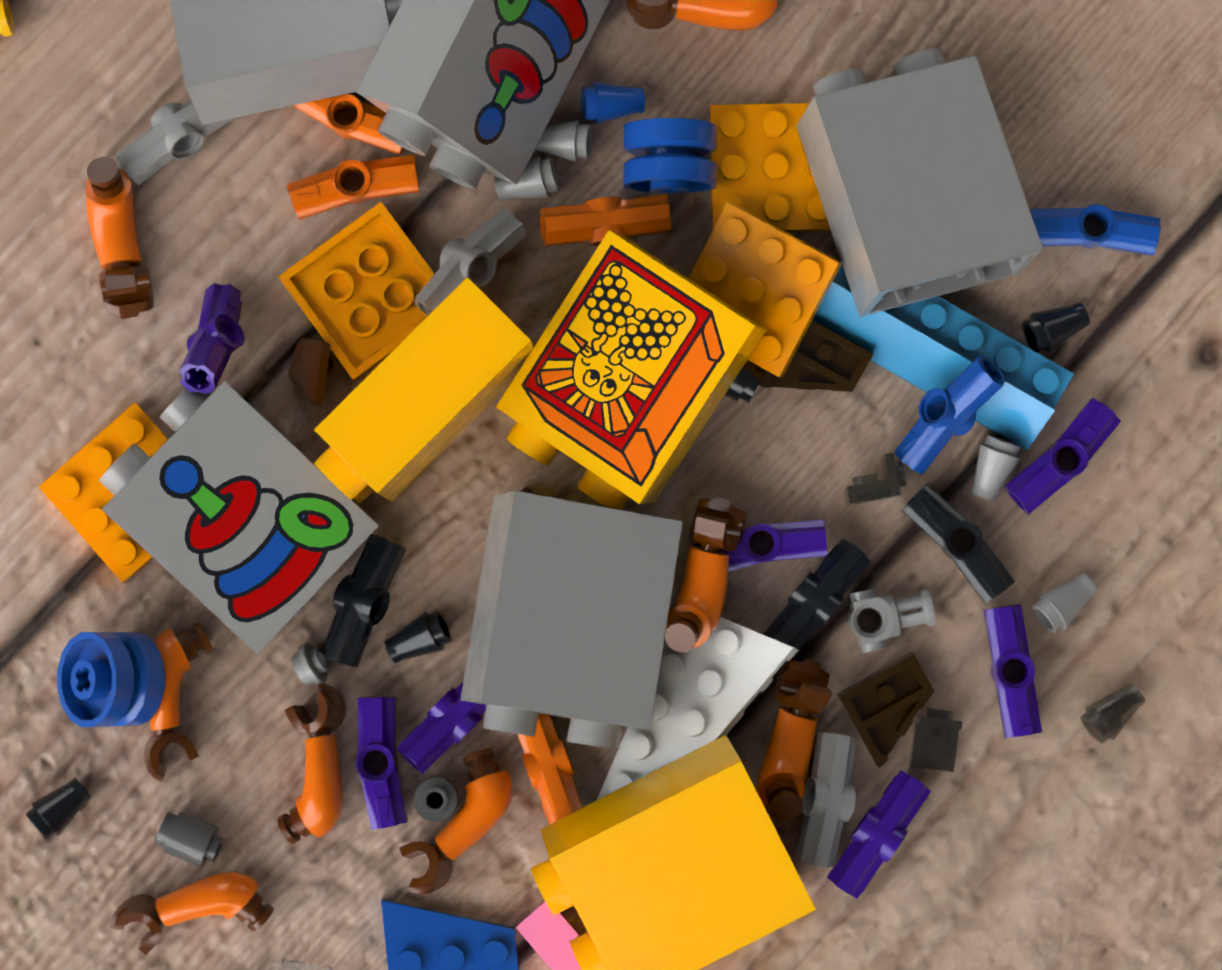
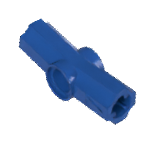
(1120, 229)
(949, 413)

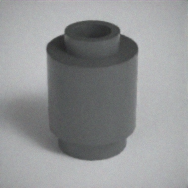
(446, 789)
(189, 838)

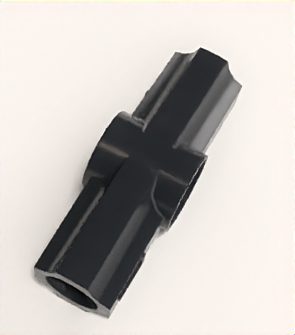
(979, 563)
(818, 595)
(362, 600)

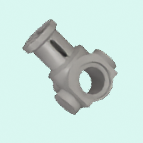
(890, 616)

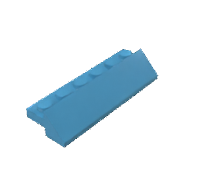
(937, 341)

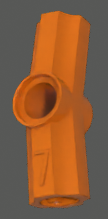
(362, 129)
(326, 192)
(597, 216)
(550, 770)

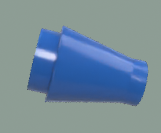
(609, 101)

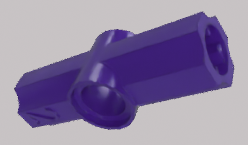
(1016, 700)

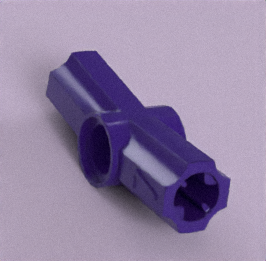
(214, 340)
(1082, 437)
(791, 542)
(446, 723)
(381, 791)
(878, 834)

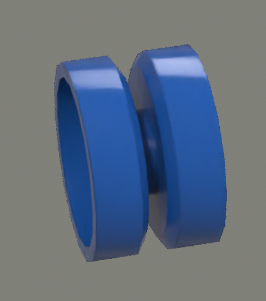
(670, 155)
(110, 679)

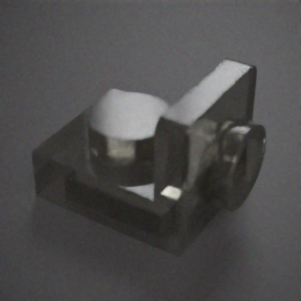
(869, 488)
(935, 740)

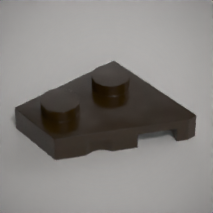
(822, 362)
(886, 703)

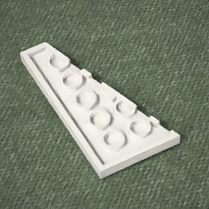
(698, 699)

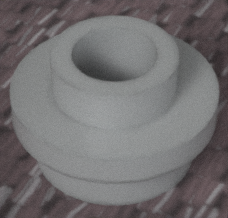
(310, 665)

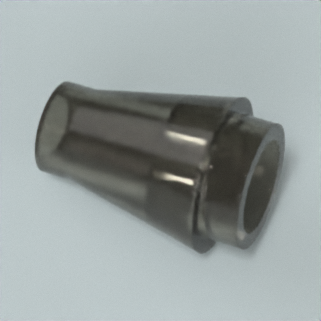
(1111, 713)

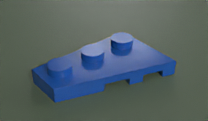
(443, 941)

